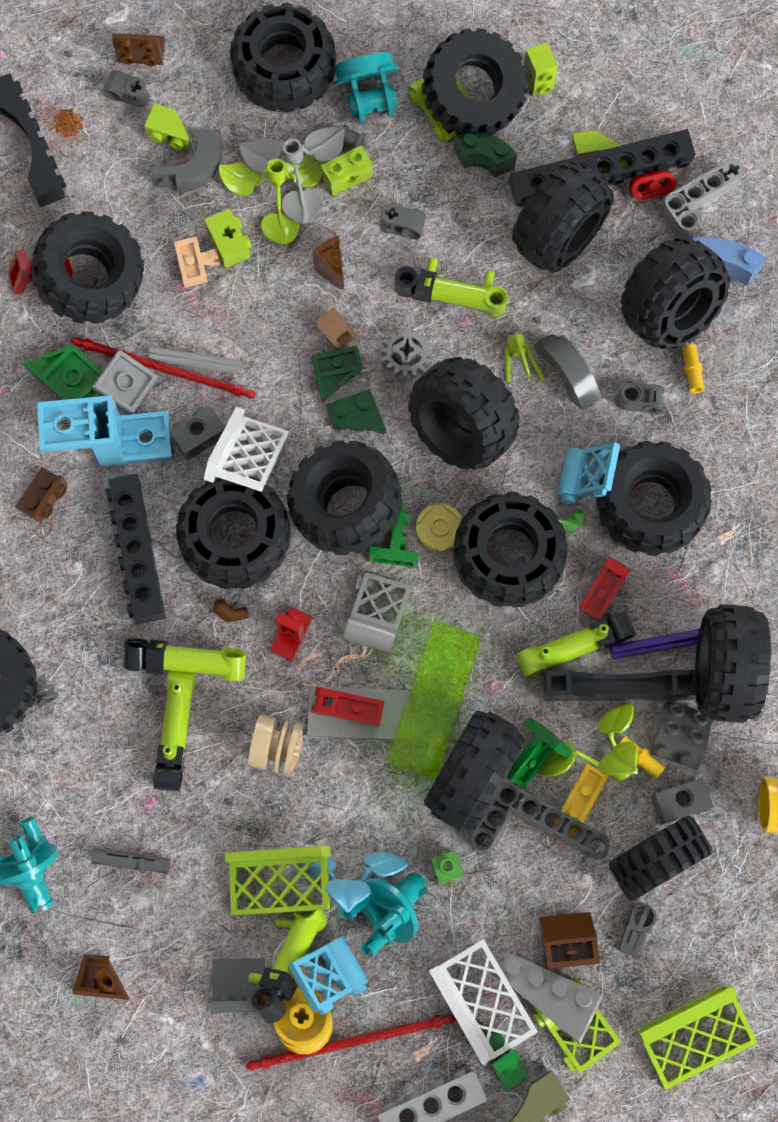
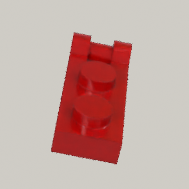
(348, 706)

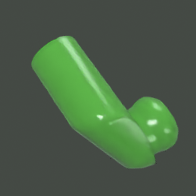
(574, 521)

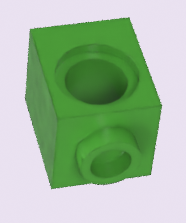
(446, 868)

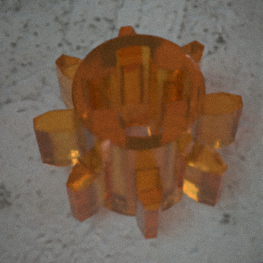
(68, 122)

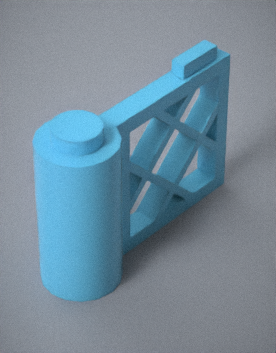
(577, 471)
(340, 967)

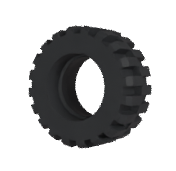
(660, 857)

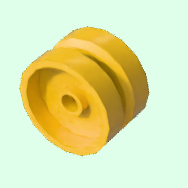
(768, 804)
(311, 1034)

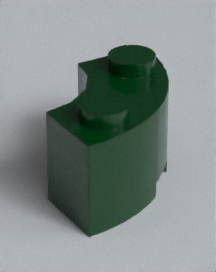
(485, 152)

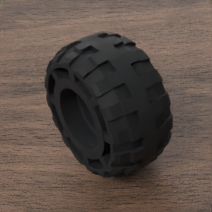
(283, 85)
(562, 216)
(94, 237)
(675, 293)
(463, 413)
(329, 472)
(675, 472)
(237, 566)
(502, 584)
(733, 663)
(474, 771)

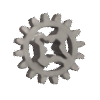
(417, 354)

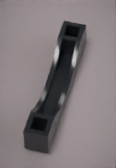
(42, 176)
(620, 687)

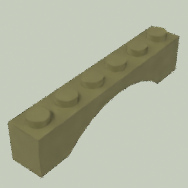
(542, 1098)

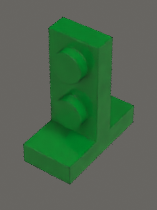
(394, 555)
(536, 753)
(507, 1065)

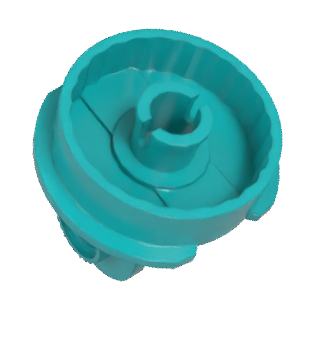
(363, 68)

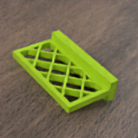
(281, 857)
(686, 1014)

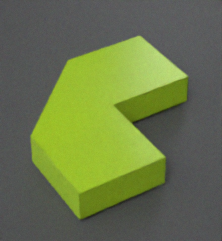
(593, 141)

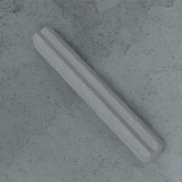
(195, 360)

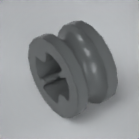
(46, 694)

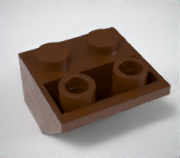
(568, 940)

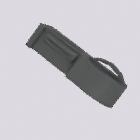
(635, 935)

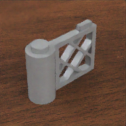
(369, 630)

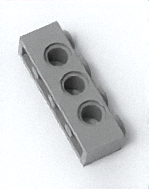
(471, 1097)

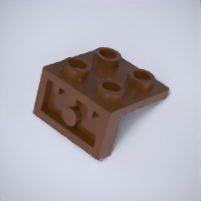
(139, 49)

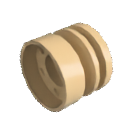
(275, 745)

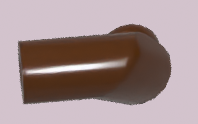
(229, 614)

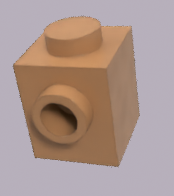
(336, 328)

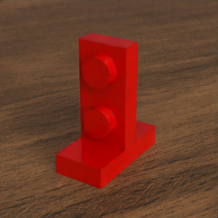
(21, 271)
(604, 588)
(291, 633)

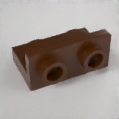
(41, 495)

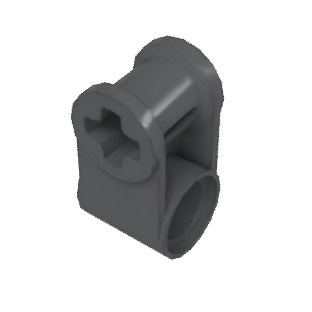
(126, 89)
(405, 221)
(646, 398)

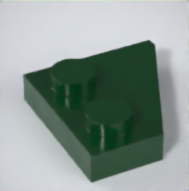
(335, 369)
(356, 413)

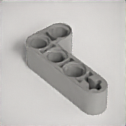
(704, 194)

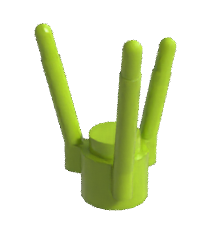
(518, 349)

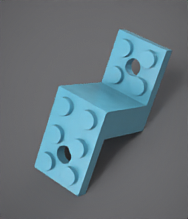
(102, 428)

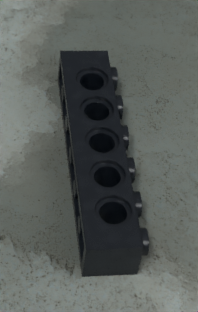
(130, 488)

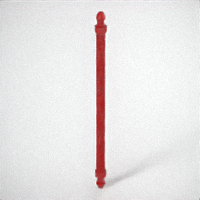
(237, 390)
(435, 1022)

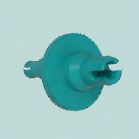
(27, 865)
(390, 911)

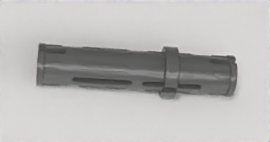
(141, 862)

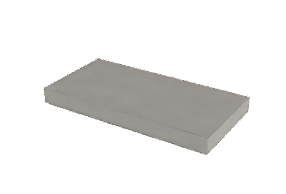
(331, 727)

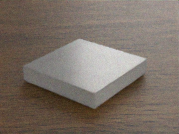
(125, 381)

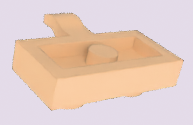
(193, 261)

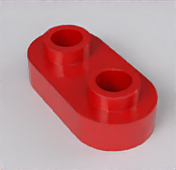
(651, 186)

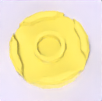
(438, 526)

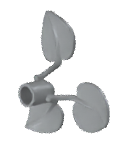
(324, 143)

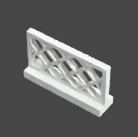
(229, 445)
(464, 1015)

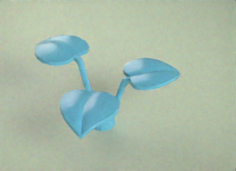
(351, 892)

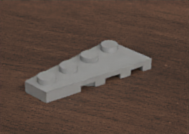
(555, 996)

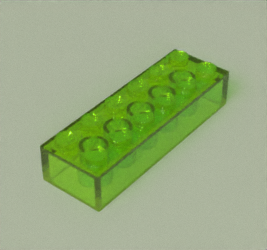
(433, 701)

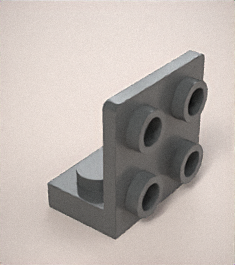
(231, 984)

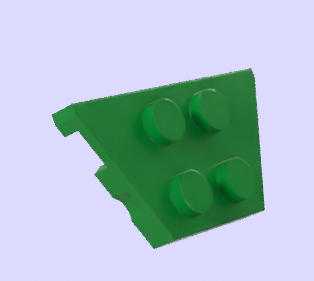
(66, 373)

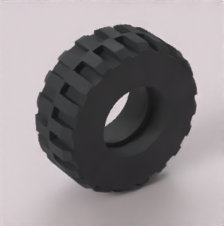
(492, 56)
(16, 682)

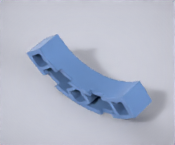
(740, 260)

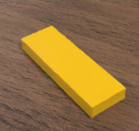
(583, 796)

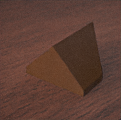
(328, 261)
(98, 979)

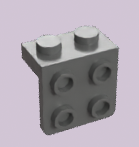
(682, 735)

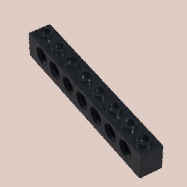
(677, 142)

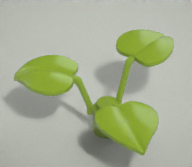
(241, 180)
(617, 763)

